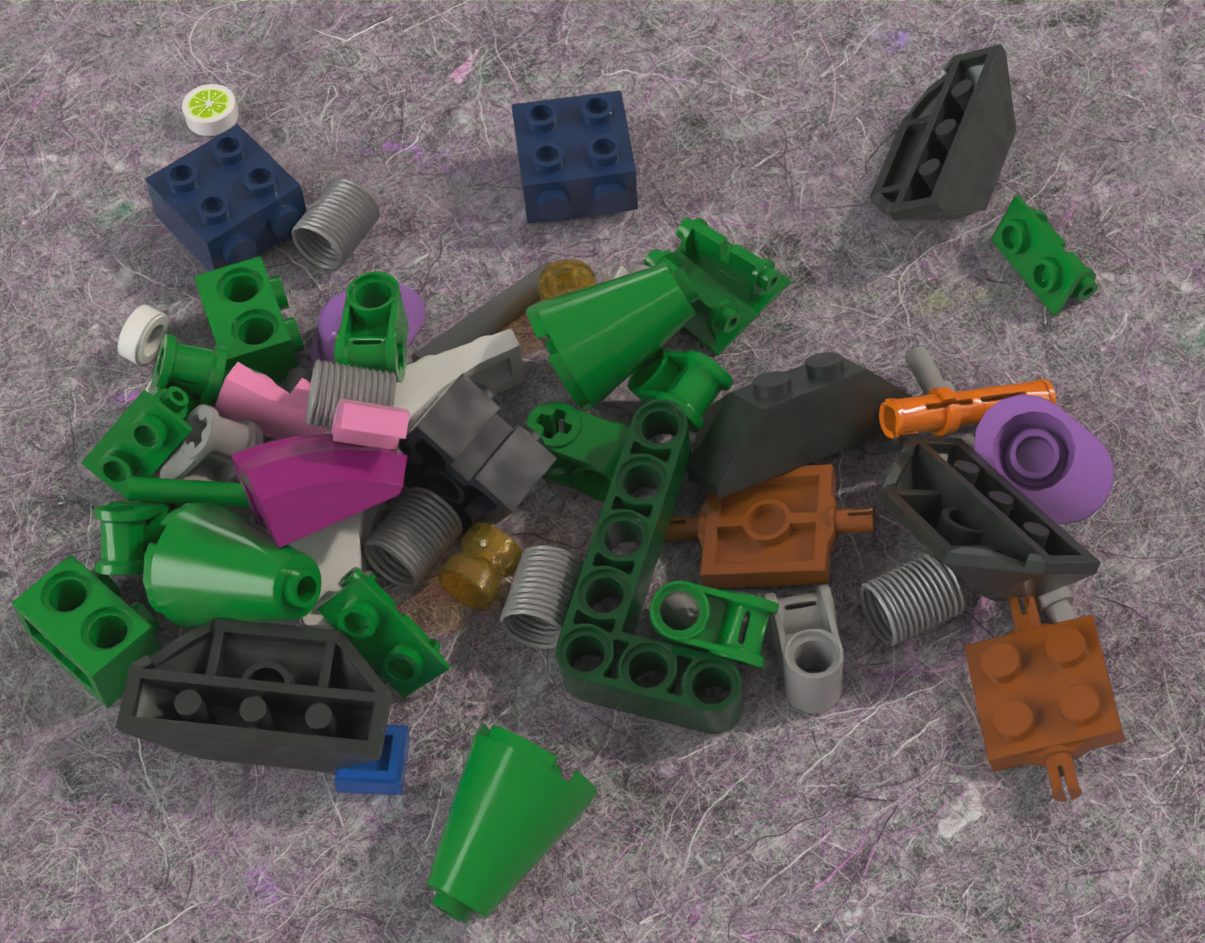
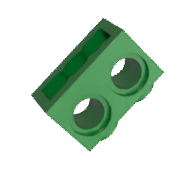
(247, 318)
(81, 636)

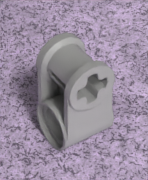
(209, 446)
(803, 639)

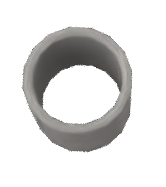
(335, 223)
(336, 382)
(413, 537)
(540, 595)
(911, 599)

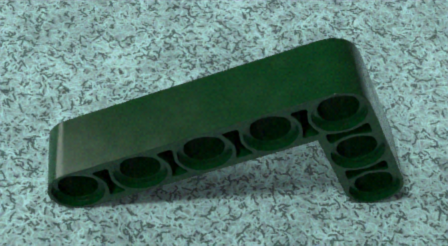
(628, 580)

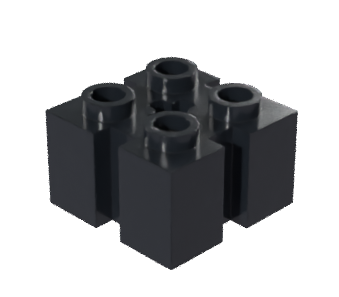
(472, 454)

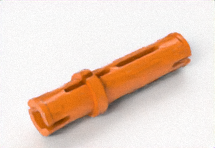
(947, 410)

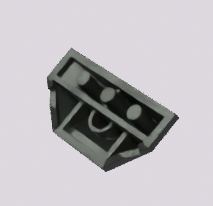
(951, 142)
(787, 422)
(980, 522)
(259, 697)

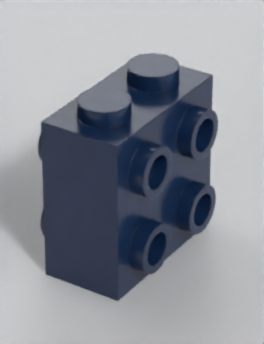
(575, 157)
(227, 200)

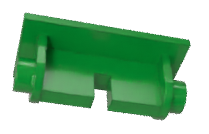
(1041, 258)
(731, 265)
(718, 313)
(140, 438)
(381, 634)

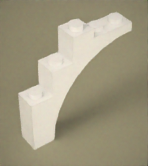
(486, 360)

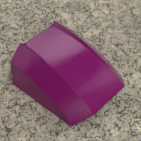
(315, 482)

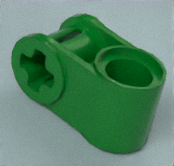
(373, 325)
(191, 369)
(682, 378)
(584, 451)
(127, 533)
(718, 621)

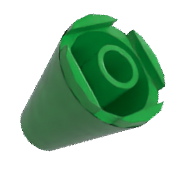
(612, 328)
(225, 569)
(502, 822)

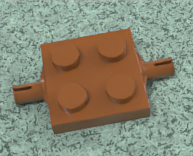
(772, 530)
(1044, 695)

